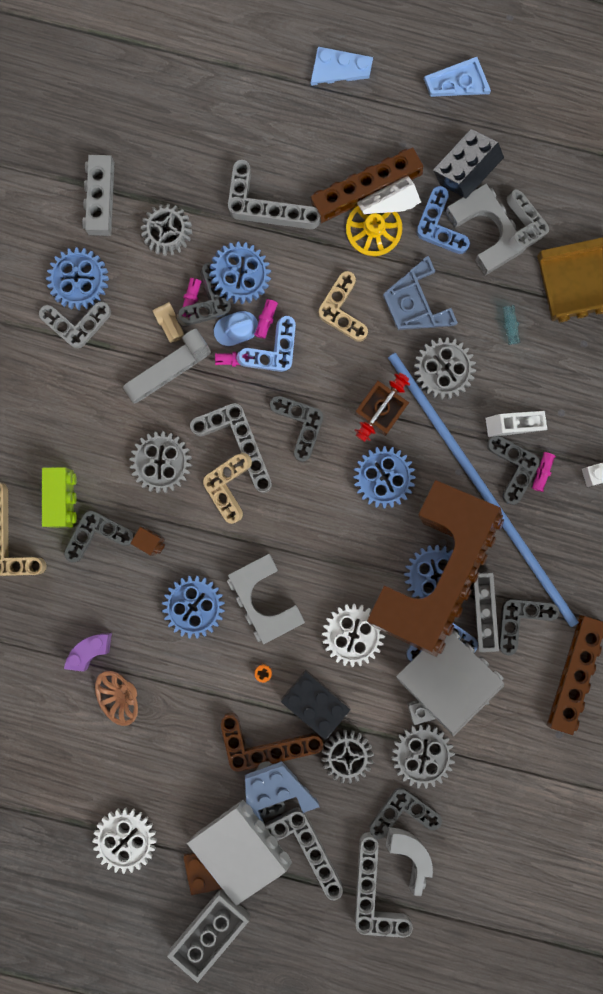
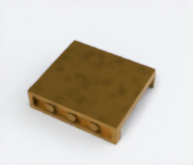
(573, 279)

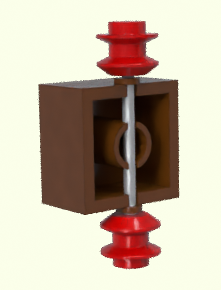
(381, 407)

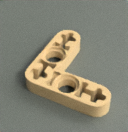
(335, 308)
(221, 487)

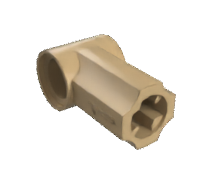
(167, 319)

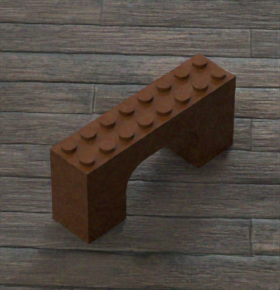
(430, 619)

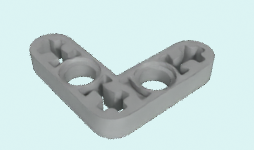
(535, 224)
(74, 330)

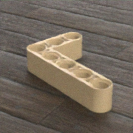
(5, 561)

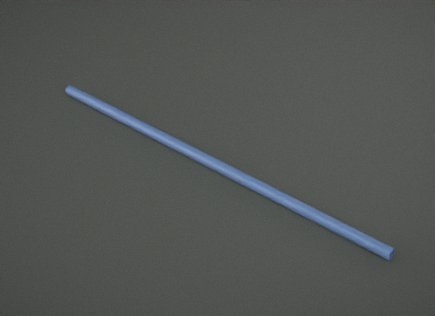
(484, 491)

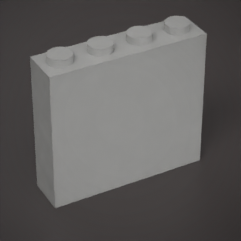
(451, 684)
(240, 852)

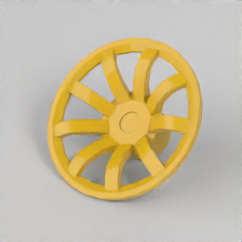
(374, 227)

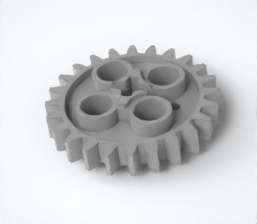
(457, 357)
(143, 461)
(406, 753)

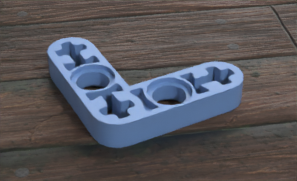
(435, 230)

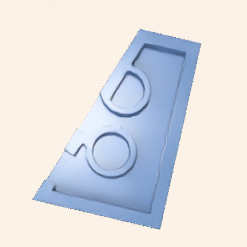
(339, 65)
(459, 79)

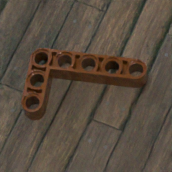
(265, 750)

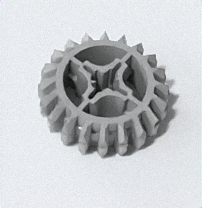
(170, 215)
(349, 773)

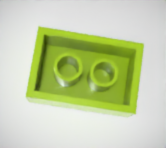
(58, 497)

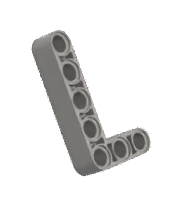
(265, 207)
(169, 367)
(243, 440)
(307, 846)
(369, 892)

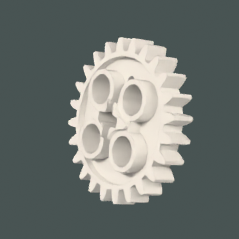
(335, 630)
(136, 852)

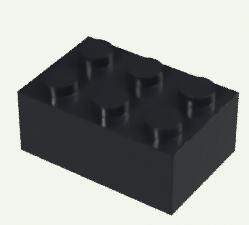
(468, 163)
(315, 704)

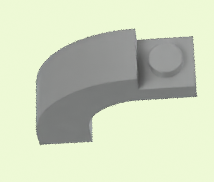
(405, 843)

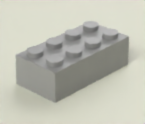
(208, 935)

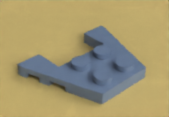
(409, 304)
(273, 786)

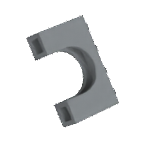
(484, 203)
(266, 626)

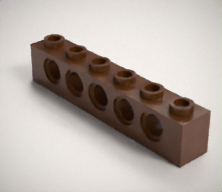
(345, 202)
(568, 682)

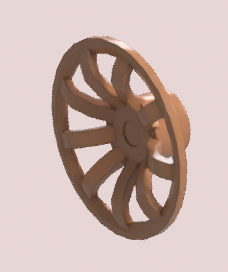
(123, 695)

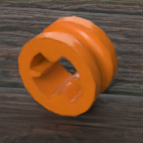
(260, 668)

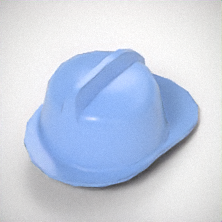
(235, 328)

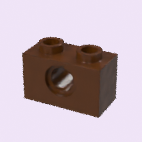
(148, 541)

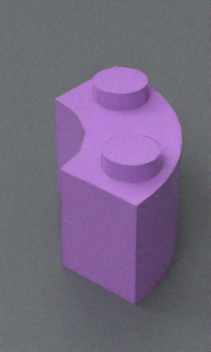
(86, 650)

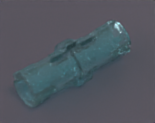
(511, 325)

